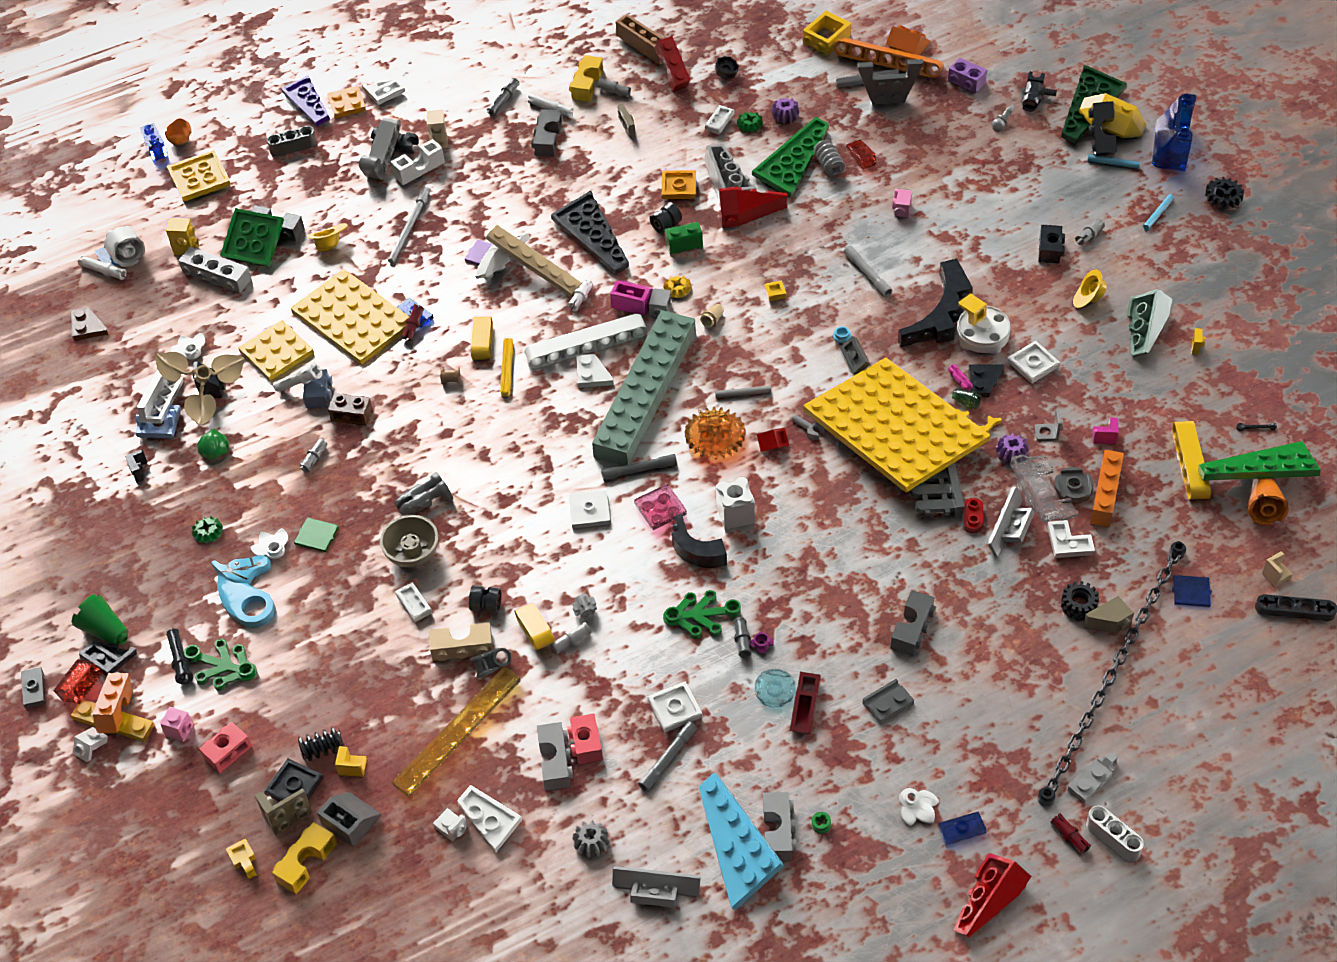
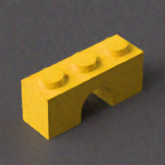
(583, 80)
(313, 842)

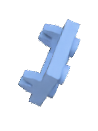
(167, 430)

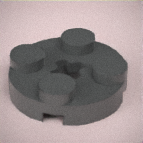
(1075, 475)

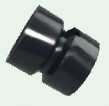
(665, 218)
(485, 599)

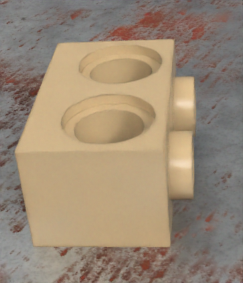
(437, 127)

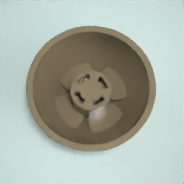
(409, 540)

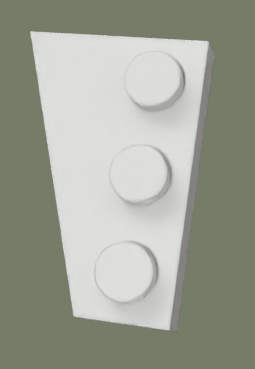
(489, 816)

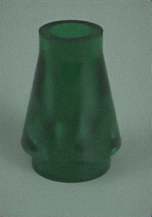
(968, 398)

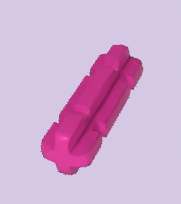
(960, 377)

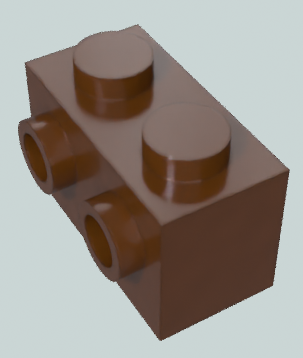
(350, 409)

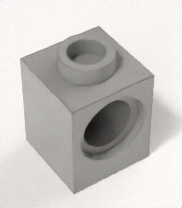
(659, 301)

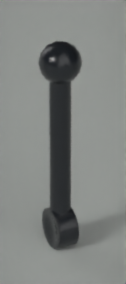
(1240, 426)

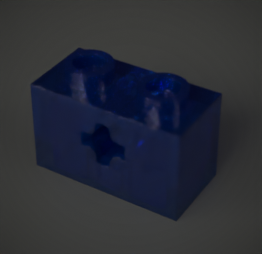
(153, 141)

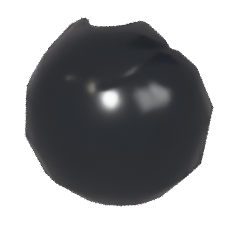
(726, 67)

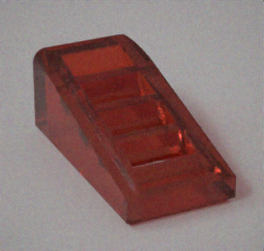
(863, 155)

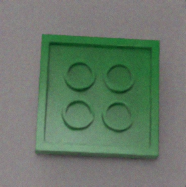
(252, 237)

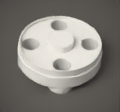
(987, 335)

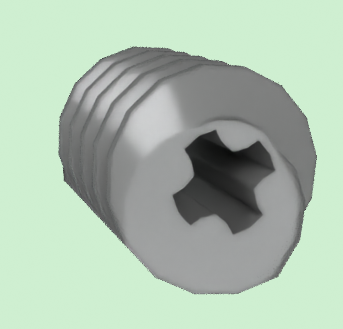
(829, 158)

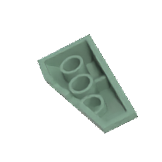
(1147, 317)

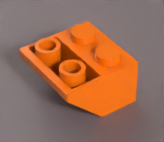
(907, 41)

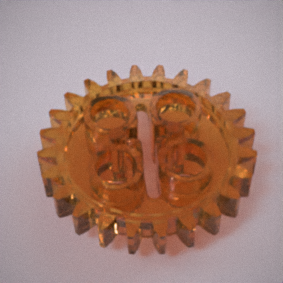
(715, 433)

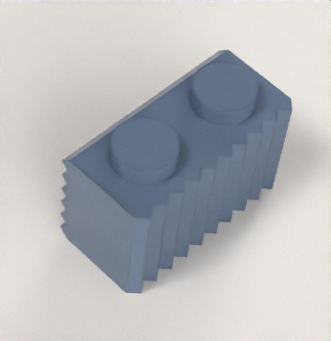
(317, 392)

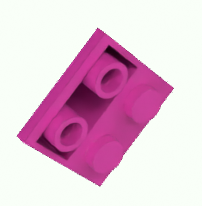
(630, 297)

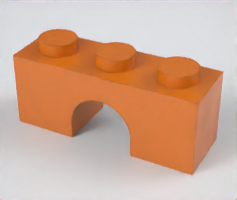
(107, 712)

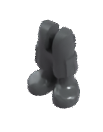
(418, 499)

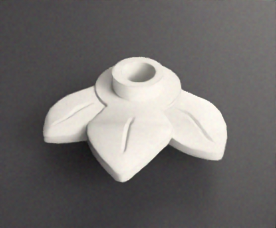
(189, 347)
(271, 545)
(918, 809)

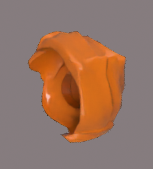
(178, 131)

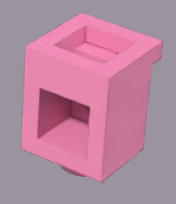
(902, 202)

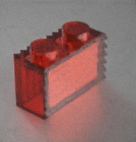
(78, 681)

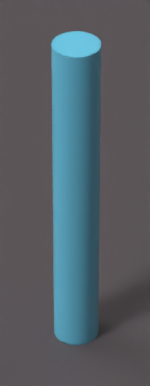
(1113, 161)
(1158, 212)

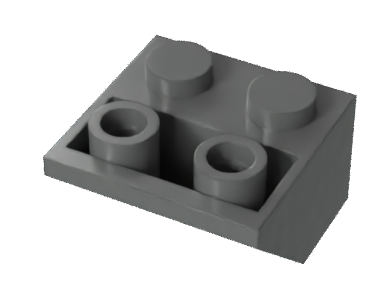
(348, 817)

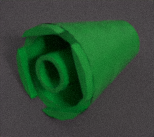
(100, 621)

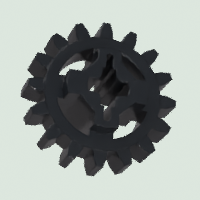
(1224, 192)

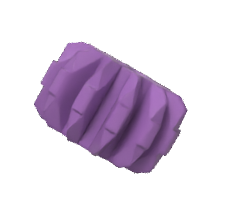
(785, 110)
(1011, 446)

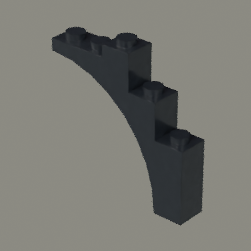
(940, 321)

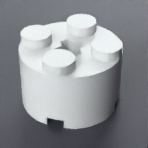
(124, 246)

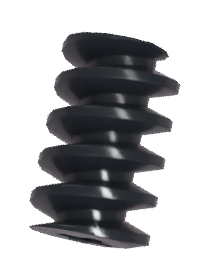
(320, 744)

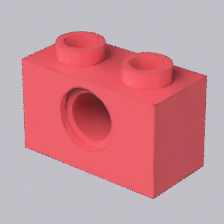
(589, 749)
(219, 757)

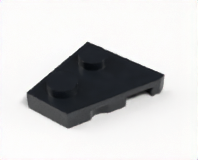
(984, 377)
(107, 656)

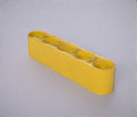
(1190, 457)

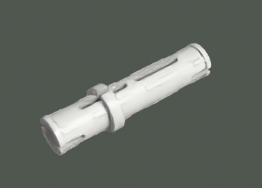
(550, 105)
(107, 269)

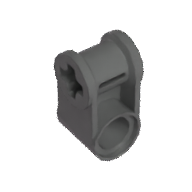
(489, 661)

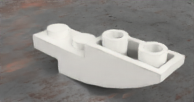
(495, 260)

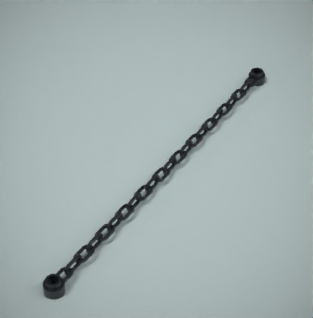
(1175, 554)

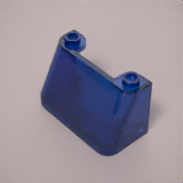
(1173, 136)

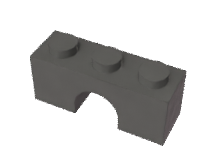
(548, 125)
(908, 637)

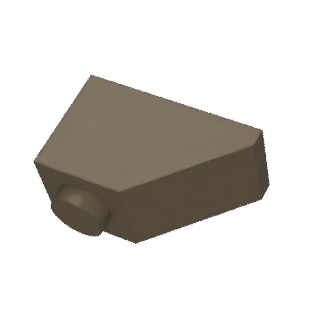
(1110, 617)

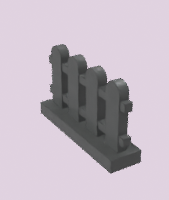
(951, 489)

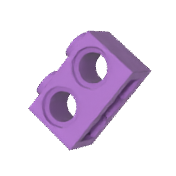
(967, 75)

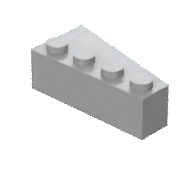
(724, 170)

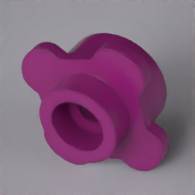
(761, 637)

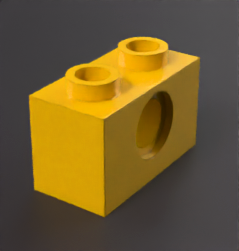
(181, 235)

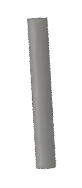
(743, 391)

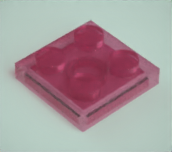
(660, 506)

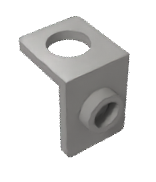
(1054, 429)

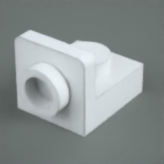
(450, 824)

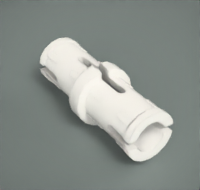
(580, 295)

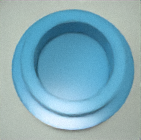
(841, 334)

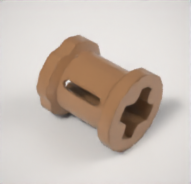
(450, 375)

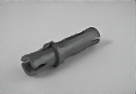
(506, 92)

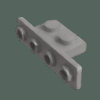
(1011, 523)
(655, 887)

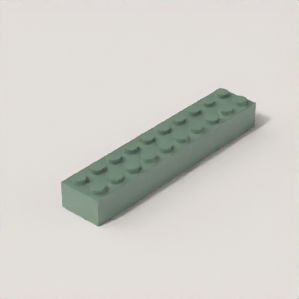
(644, 388)

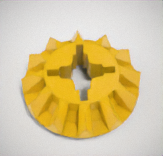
(679, 291)

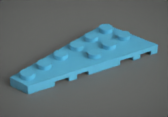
(740, 847)

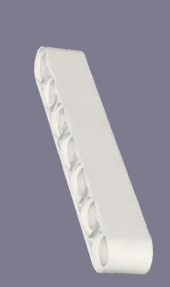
(585, 341)

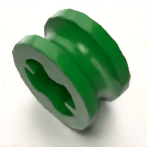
(824, 828)

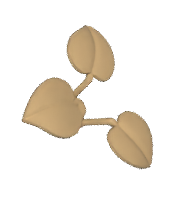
(199, 407)

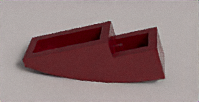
(805, 702)

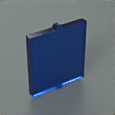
(1191, 591)

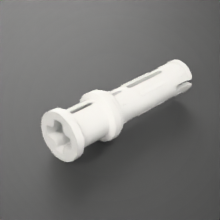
(303, 376)

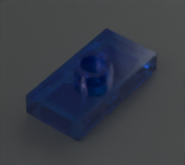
(407, 306)
(961, 828)

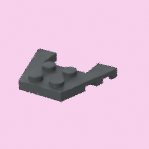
(890, 87)

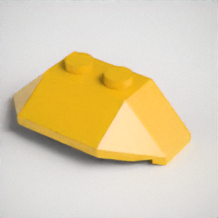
(1127, 120)

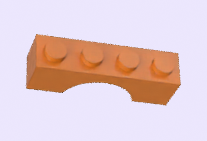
(1107, 488)

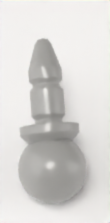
(999, 123)

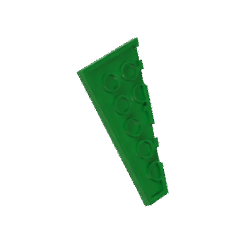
(1275, 462)

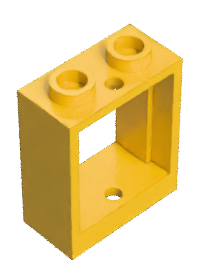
(832, 22)

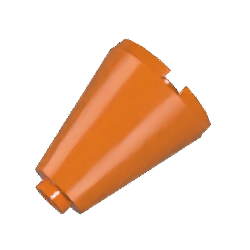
(1267, 502)

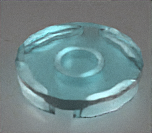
(775, 688)

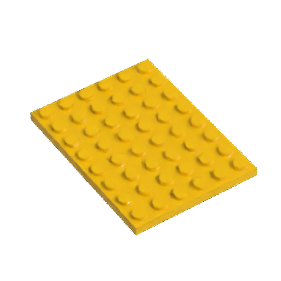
(896, 424)

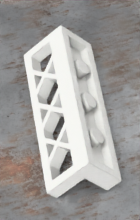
(154, 396)

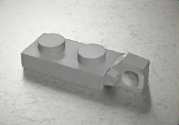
(1093, 777)

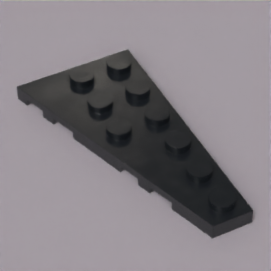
(590, 228)

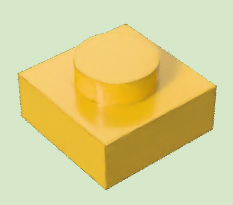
(775, 290)
(1197, 341)

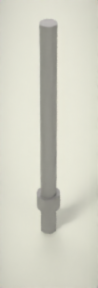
(420, 202)

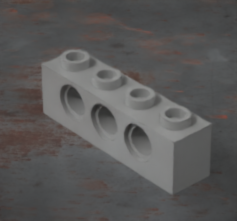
(215, 269)

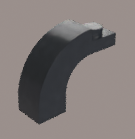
(696, 552)

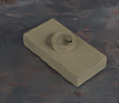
(626, 120)

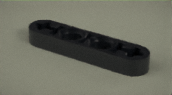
(1296, 610)

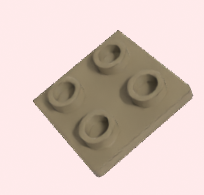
(285, 812)

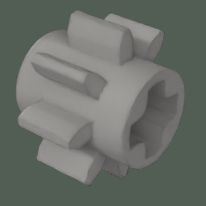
(584, 606)

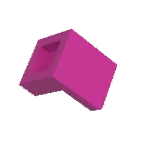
(1106, 435)

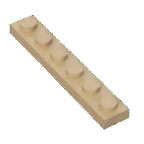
(533, 260)

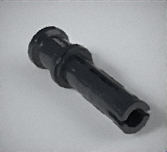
(180, 662)

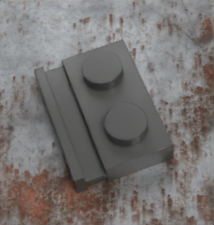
(888, 701)

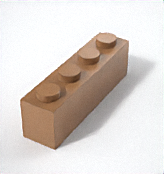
(638, 36)

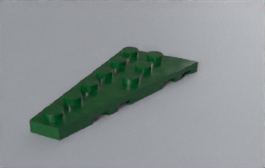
(1090, 84)

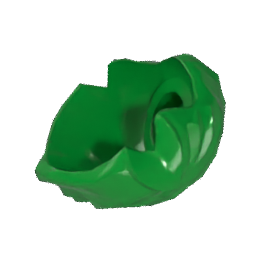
(213, 444)

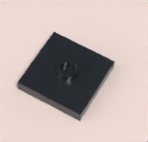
(292, 778)

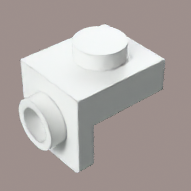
(87, 742)

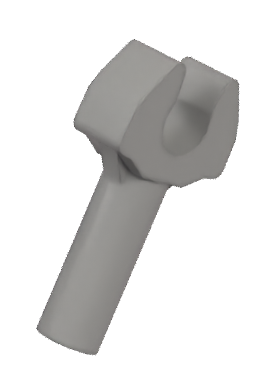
(811, 428)

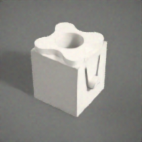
(735, 503)

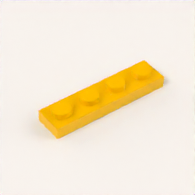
(131, 725)

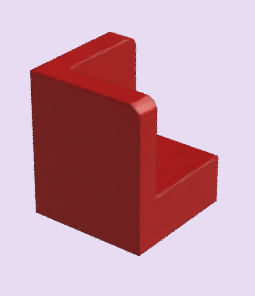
(772, 439)

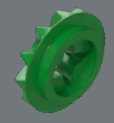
(744, 123)
(215, 530)

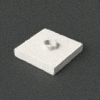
(1033, 362)
(589, 509)
(675, 706)

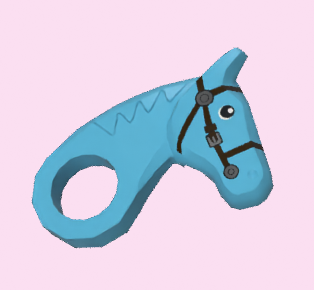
(236, 592)

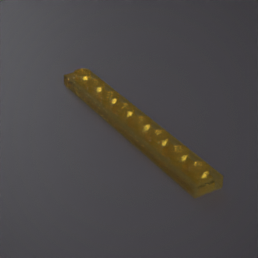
(456, 731)

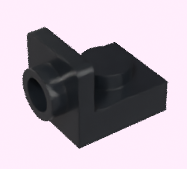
(135, 461)

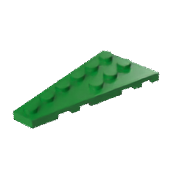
(790, 161)

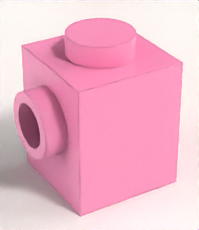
(176, 724)

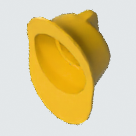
(328, 238)
(1091, 289)

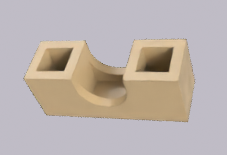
(445, 647)

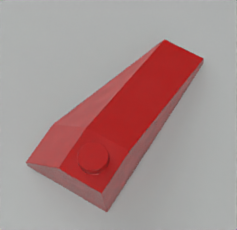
(744, 206)
(997, 885)

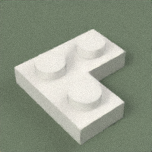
(1066, 545)

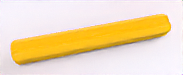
(506, 371)

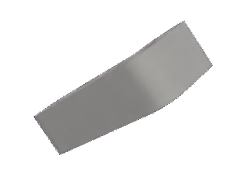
(382, 148)

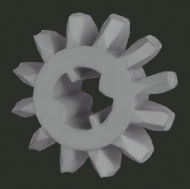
(599, 839)

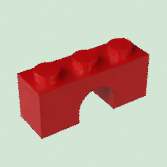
(669, 53)

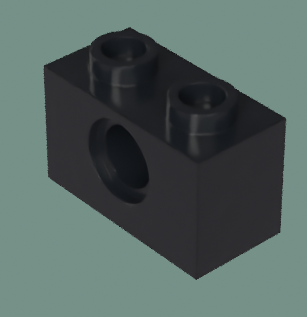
(1051, 243)

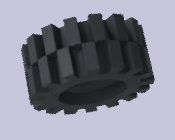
(1083, 591)

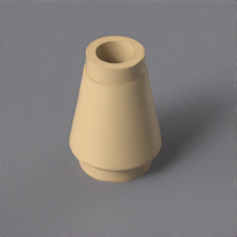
(711, 316)

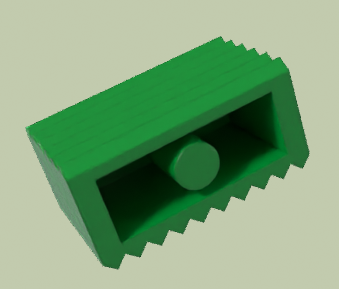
(683, 238)

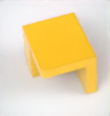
(975, 307)
(349, 764)

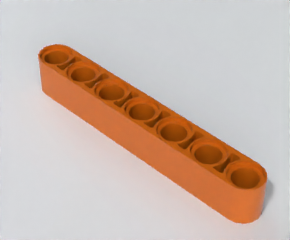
(880, 58)

